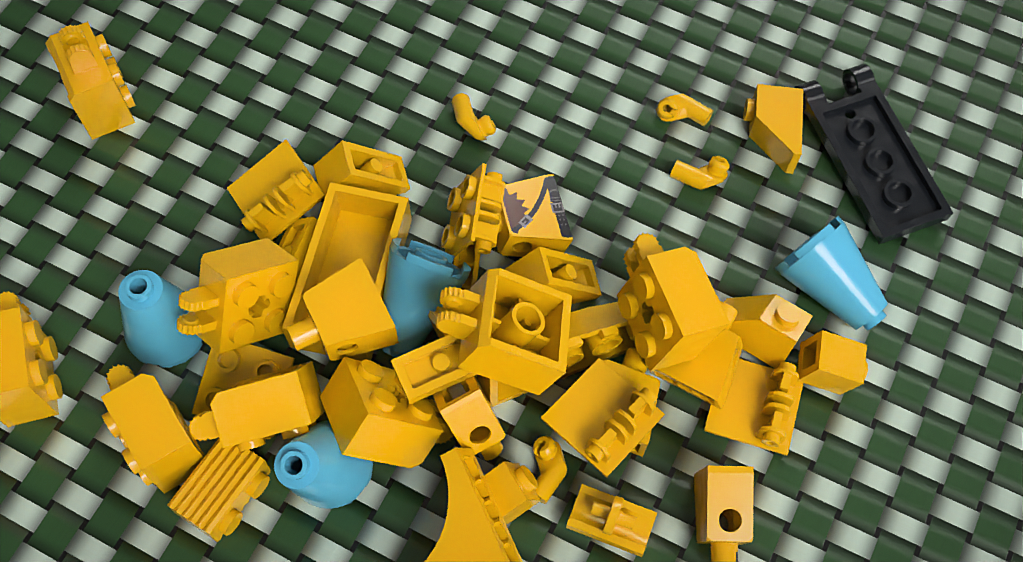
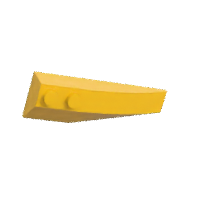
(592, 335)

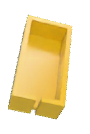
(349, 227)

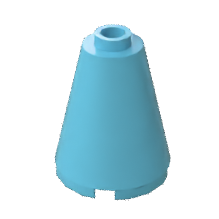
(836, 276)
(414, 288)
(150, 320)
(318, 471)

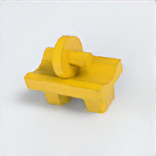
(611, 520)

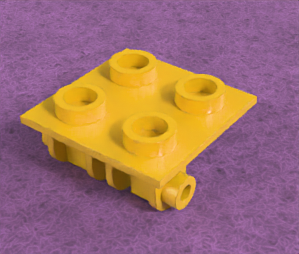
(275, 192)
(474, 213)
(233, 366)
(759, 407)
(603, 416)

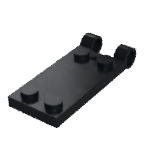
(875, 157)

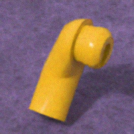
(682, 107)
(467, 120)
(701, 177)
(551, 466)

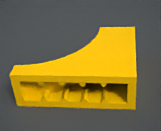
(473, 521)

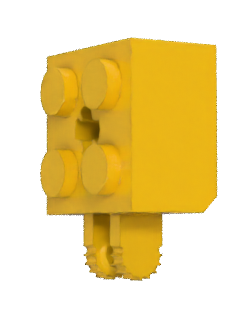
(91, 79)
(239, 295)
(669, 303)
(509, 329)
(26, 366)
(262, 407)
(375, 417)
(149, 429)

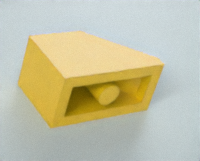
(777, 123)
(362, 168)
(560, 271)
(768, 326)

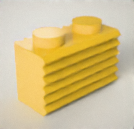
(220, 489)

